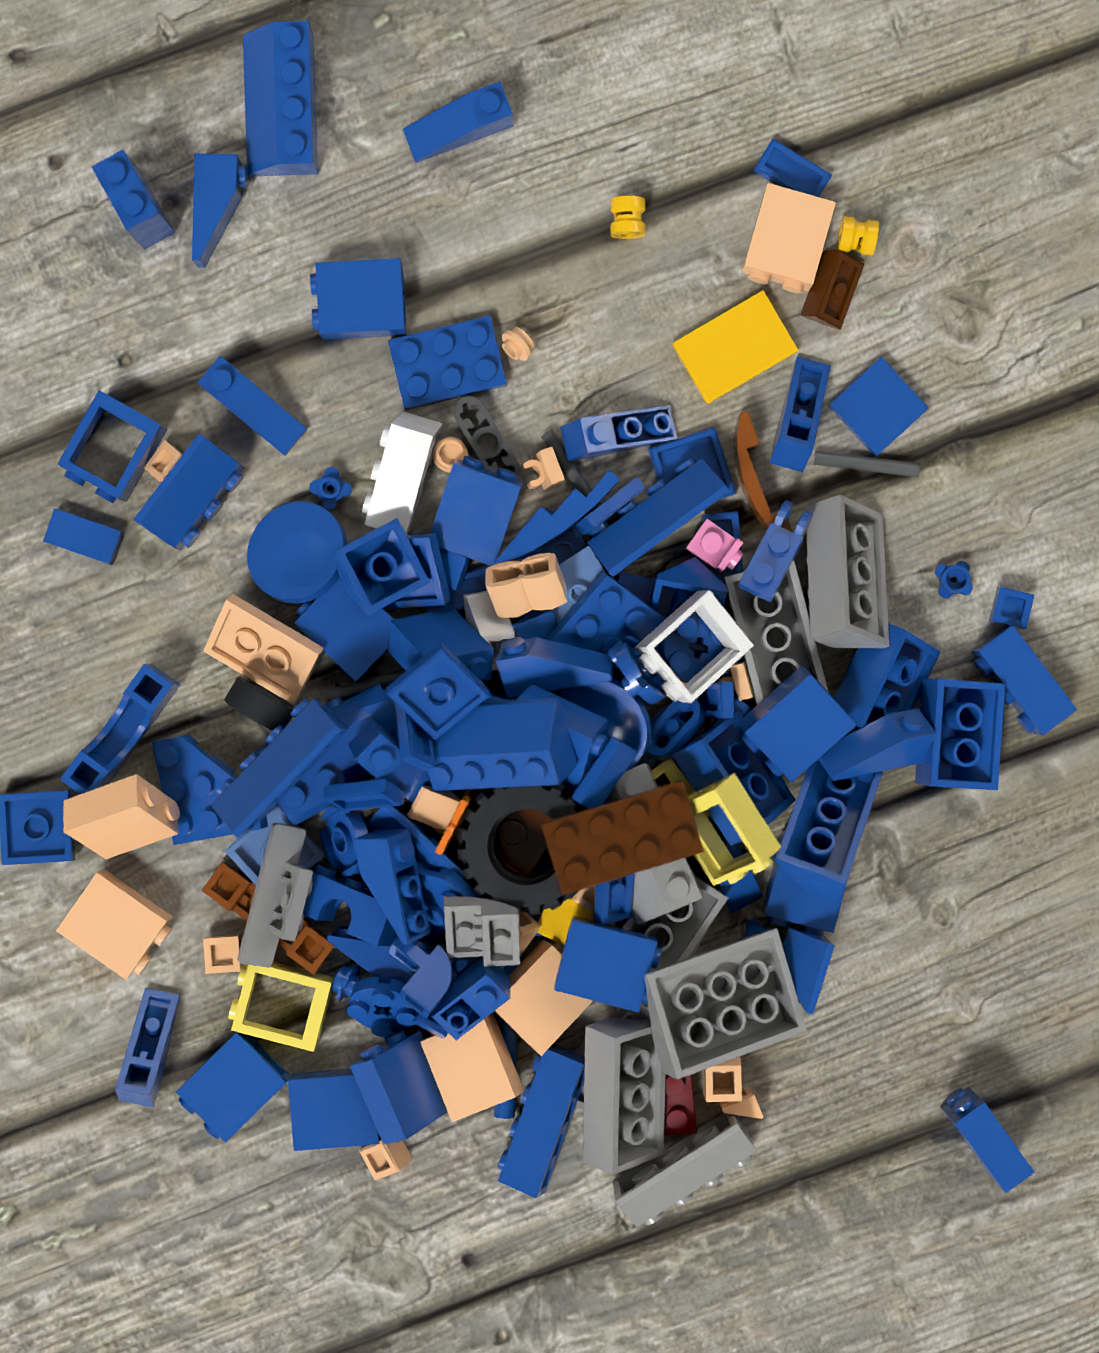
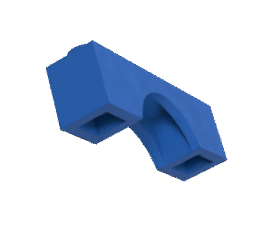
(135, 714)

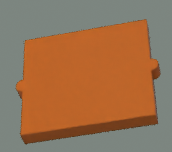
(456, 822)

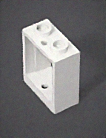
(723, 627)

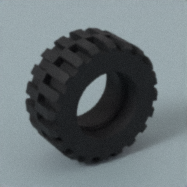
(479, 852)

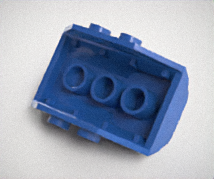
(338, 763)

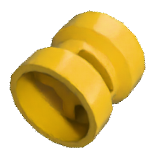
(627, 217)
(858, 235)

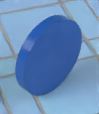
(294, 552)
(625, 714)

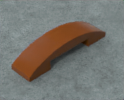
(745, 440)
(236, 892)

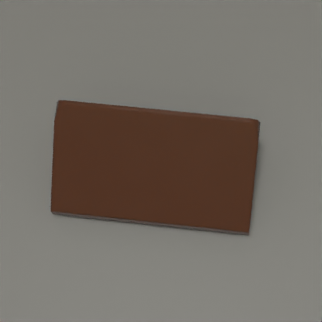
(832, 289)

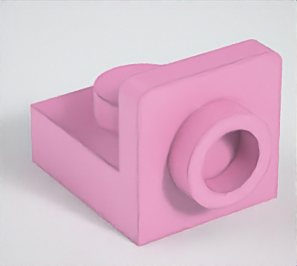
(715, 547)

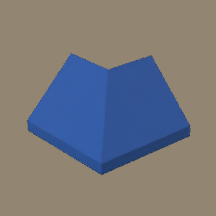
(379, 567)
(680, 582)
(808, 963)

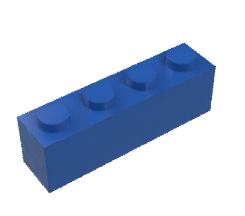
(543, 1122)

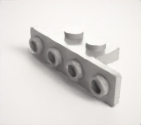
(277, 897)

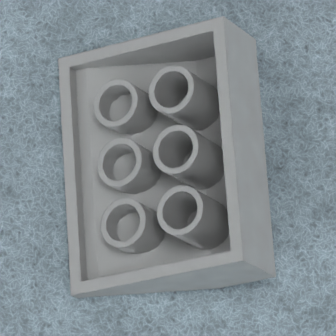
(722, 1004)

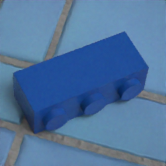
(1028, 683)

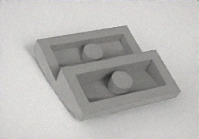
(482, 929)

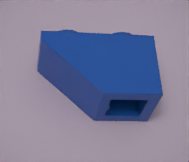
(472, 998)

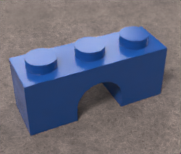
(367, 917)

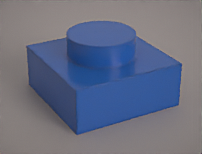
(1011, 607)

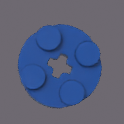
(676, 647)
(637, 678)
(339, 838)
(380, 1007)

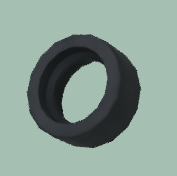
(258, 704)

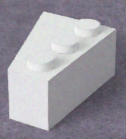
(401, 470)

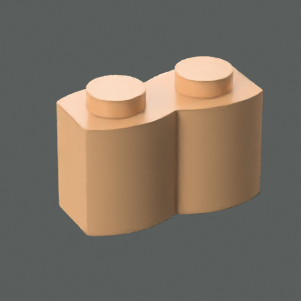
(526, 585)

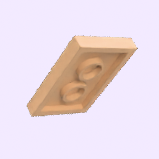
(263, 649)

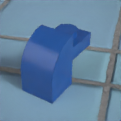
(430, 976)

